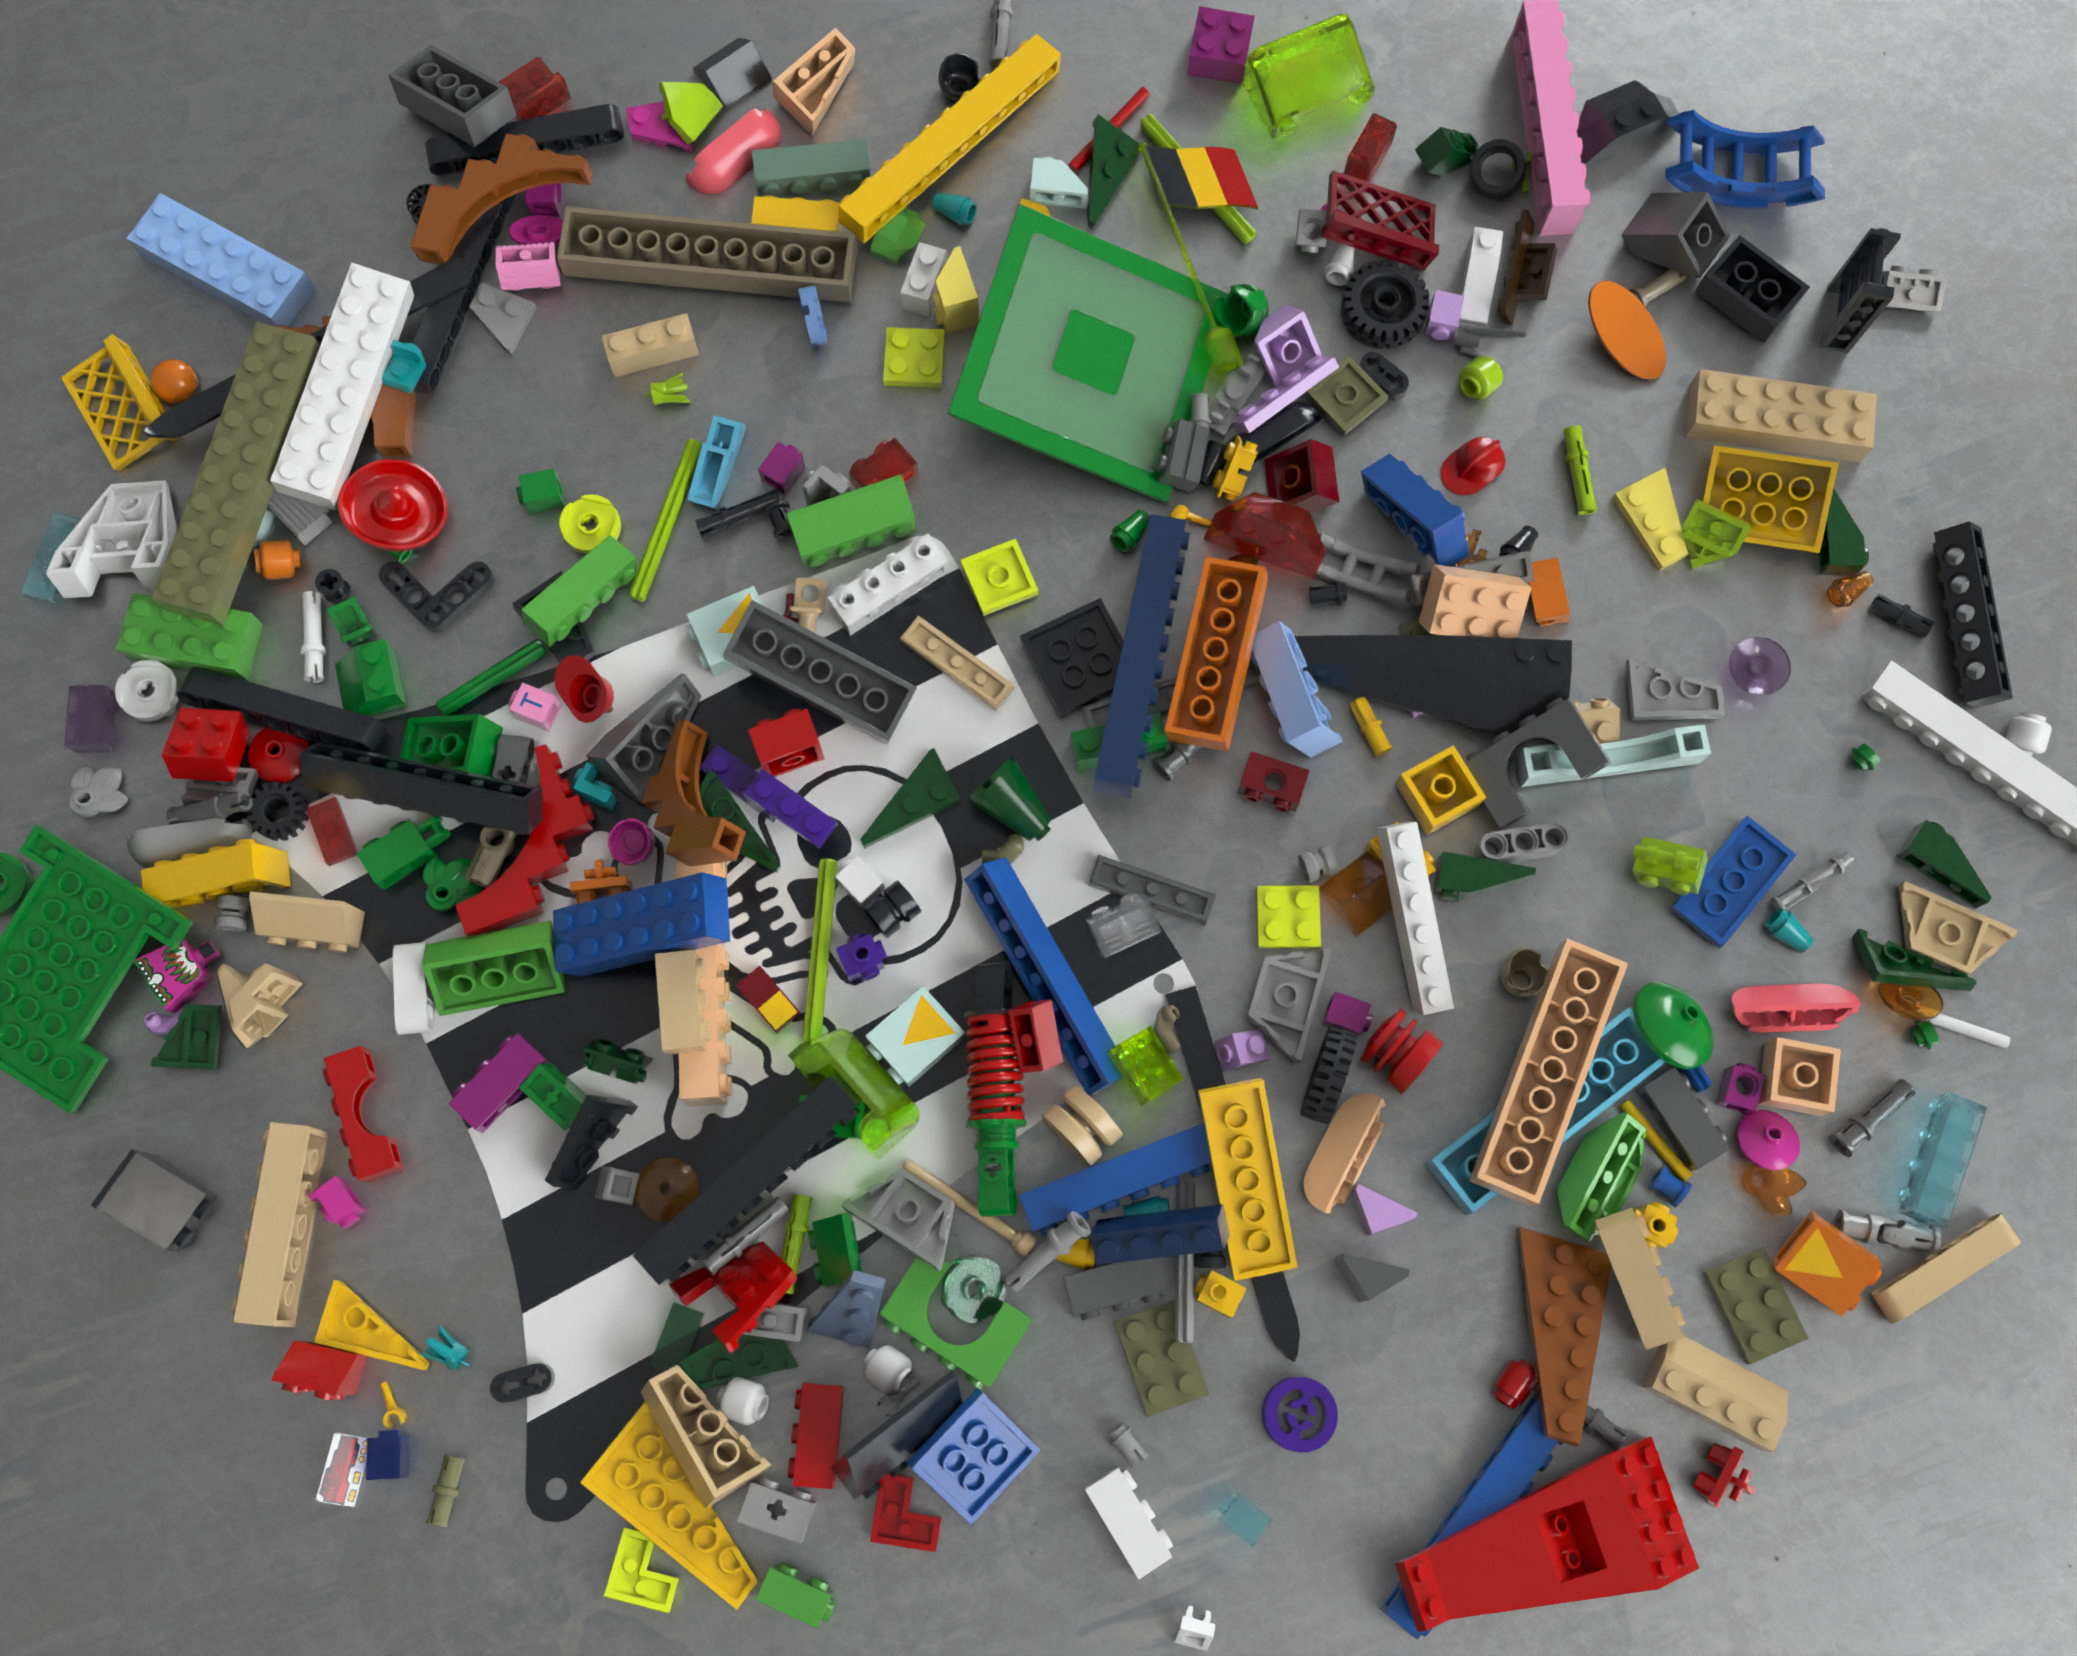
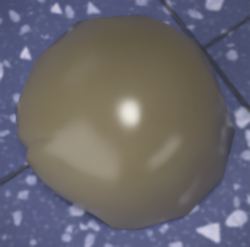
(1523, 973)

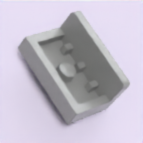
(823, 485)

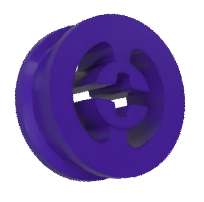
(1307, 1389)

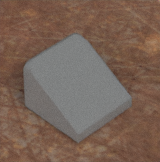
(617, 1185)

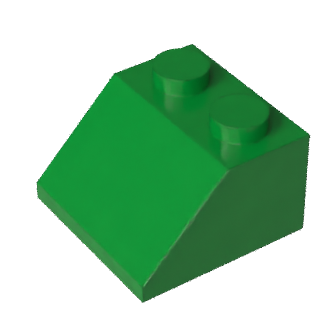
(370, 679)
(836, 1249)

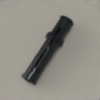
(735, 514)

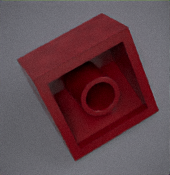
(1303, 476)

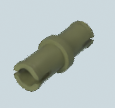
(445, 1491)

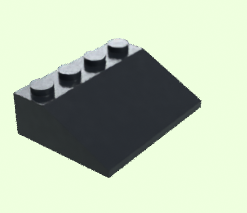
(897, 1438)

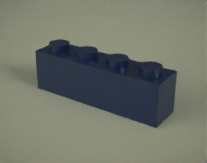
(1160, 1234)

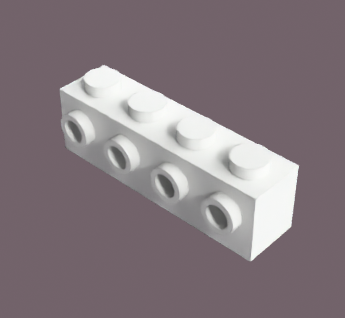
(888, 583)

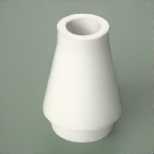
(1340, 266)

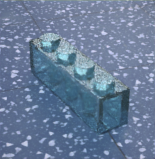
(1942, 1159)

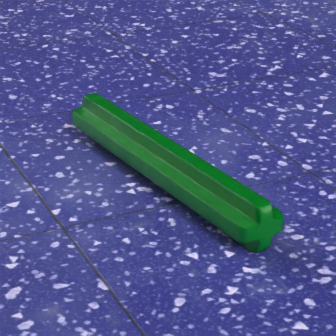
(491, 677)

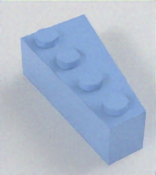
(1292, 691)

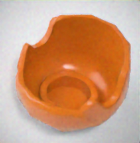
(174, 381)

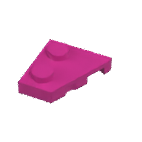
(647, 125)

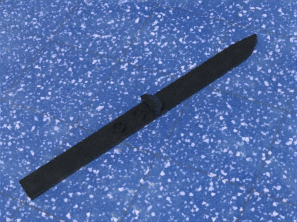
(210, 403)
(1205, 1073)

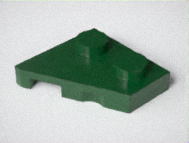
(193, 1039)

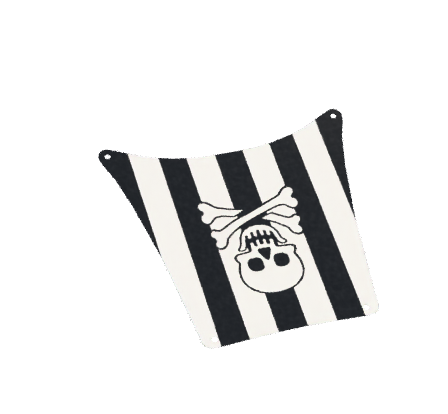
(578, 1286)

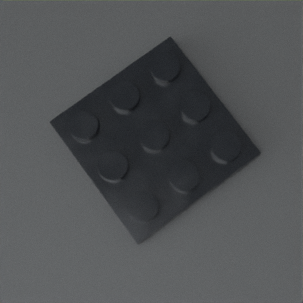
(1076, 656)

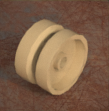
(1086, 1121)

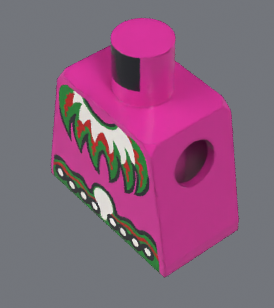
(178, 973)

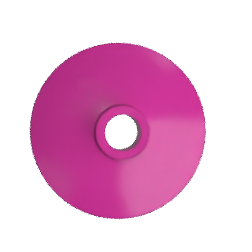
(536, 230)
(1763, 1149)

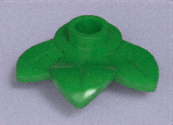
(448, 879)

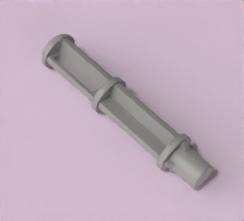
(1812, 881)

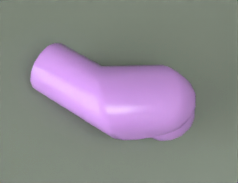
(161, 1024)

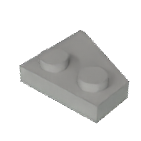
(502, 314)

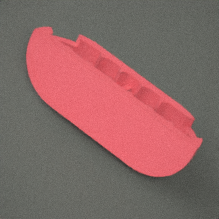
(731, 153)
(1793, 1007)

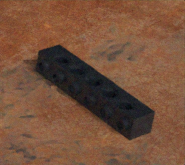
(1995, 683)

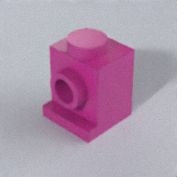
(338, 1202)

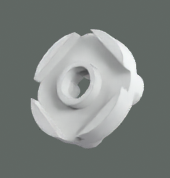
(160, 703)

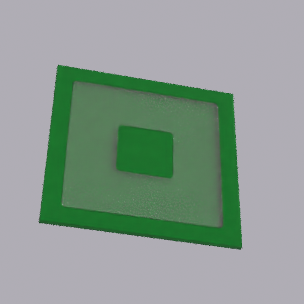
(1085, 352)

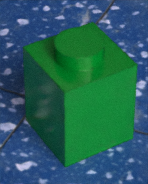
(540, 491)

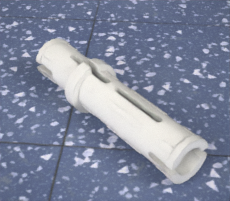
(312, 647)

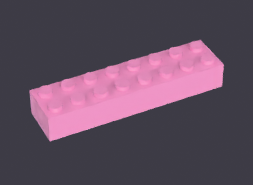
(1549, 117)

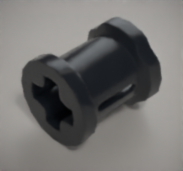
(777, 513)
(327, 580)

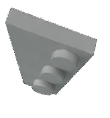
(1671, 697)

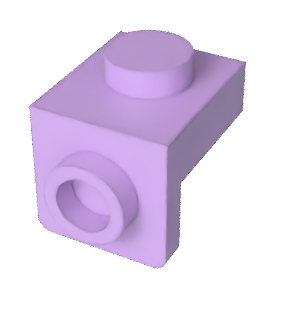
(1241, 1049)

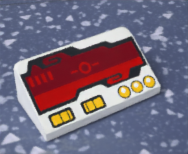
(343, 1470)

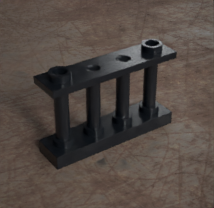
(1860, 291)

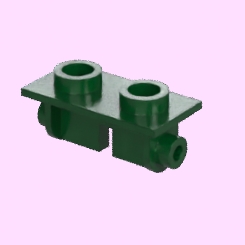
(605, 1055)

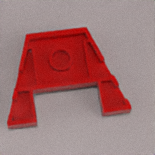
(747, 1282)

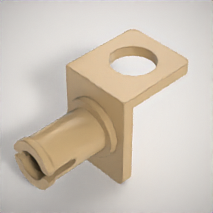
(809, 610)

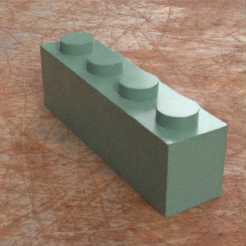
(811, 167)

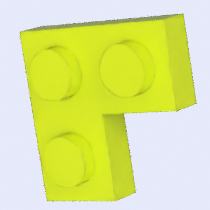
(631, 1580)

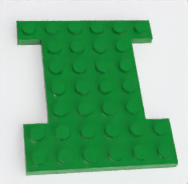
(65, 963)

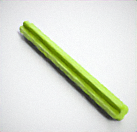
(1229, 215)
(665, 521)
(820, 949)

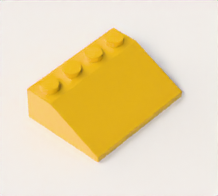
(1775, 493)

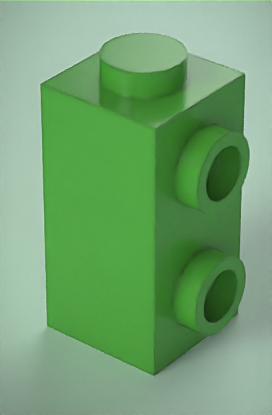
(797, 1596)

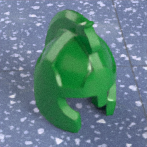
(1243, 309)

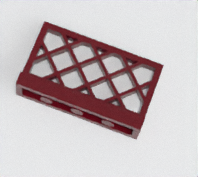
(1378, 237)

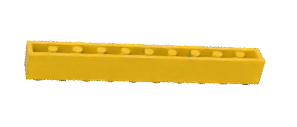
(949, 138)

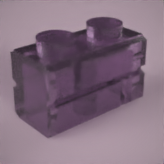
(91, 719)

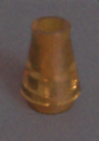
(1848, 589)

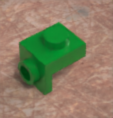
(350, 621)

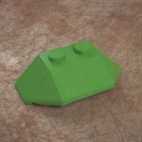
(1601, 1174)

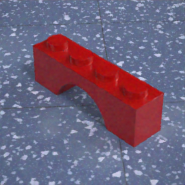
(350, 1077)

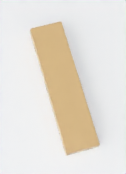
(957, 663)

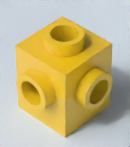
(1666, 1230)

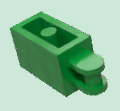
(402, 850)

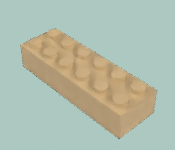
(1781, 415)
(280, 1226)

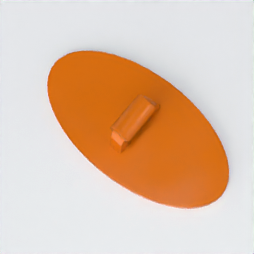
(1627, 330)

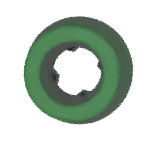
(1128, 533)

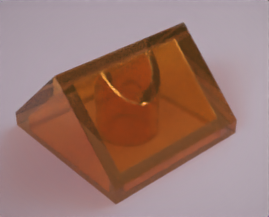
(1359, 893)

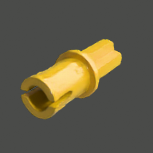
(1370, 726)

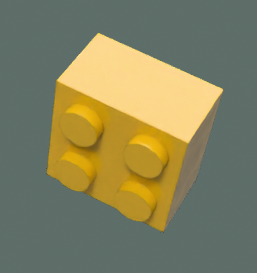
(1440, 790)

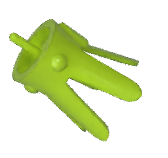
(661, 391)

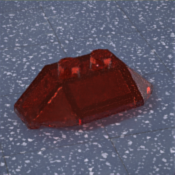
(1270, 532)

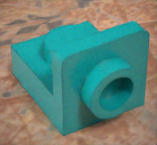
(404, 367)
(598, 792)

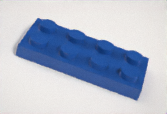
(1734, 881)

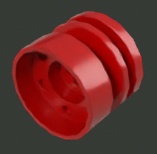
(1401, 1051)

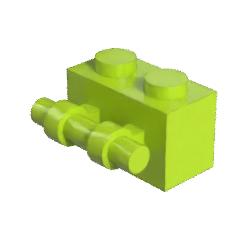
(1669, 865)

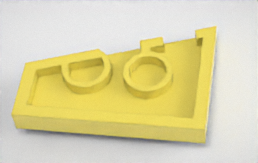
(1654, 518)

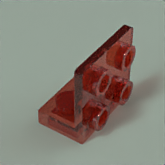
(536, 90)

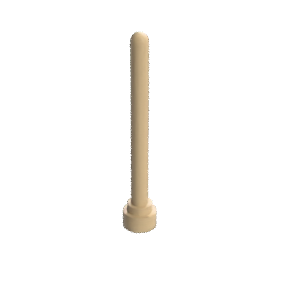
(1021, 1240)

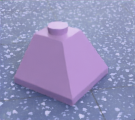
(1286, 343)

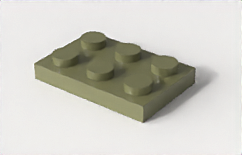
(1755, 1305)
(1161, 1367)

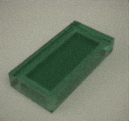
(677, 1337)

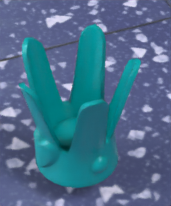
(450, 1355)

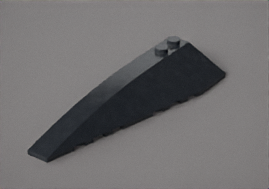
(1455, 678)

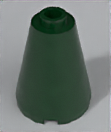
(1012, 801)

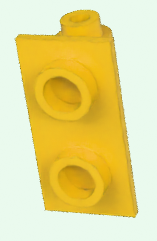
(1237, 457)

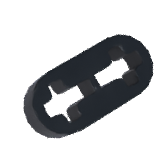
(1385, 374)
(520, 1375)

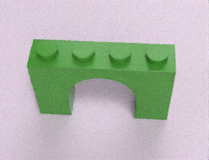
(980, 1359)

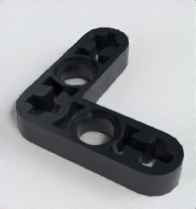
(430, 603)

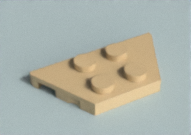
(1949, 931)

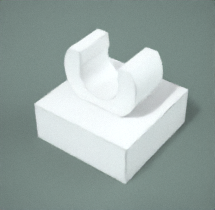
(1195, 1632)

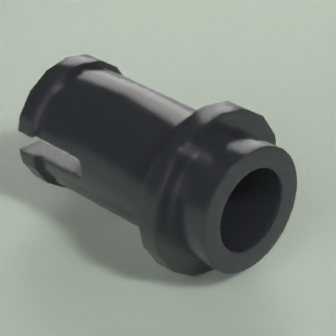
(1328, 594)

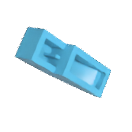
(716, 461)

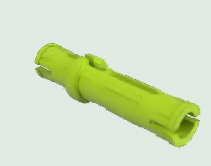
(1577, 458)
(795, 1232)

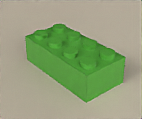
(187, 641)

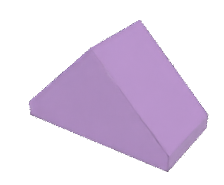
(1378, 1211)

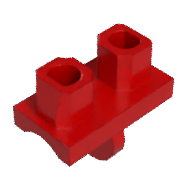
(1715, 1489)

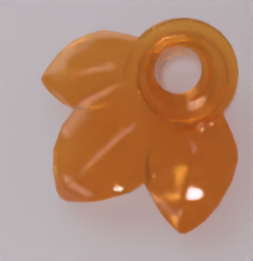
(1775, 1188)

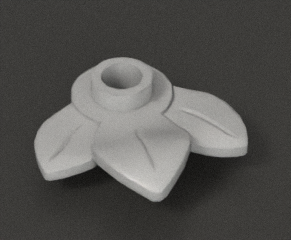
(98, 787)

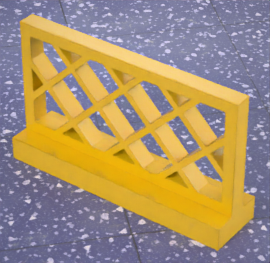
(136, 384)

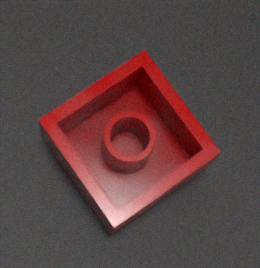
(786, 742)
(206, 744)

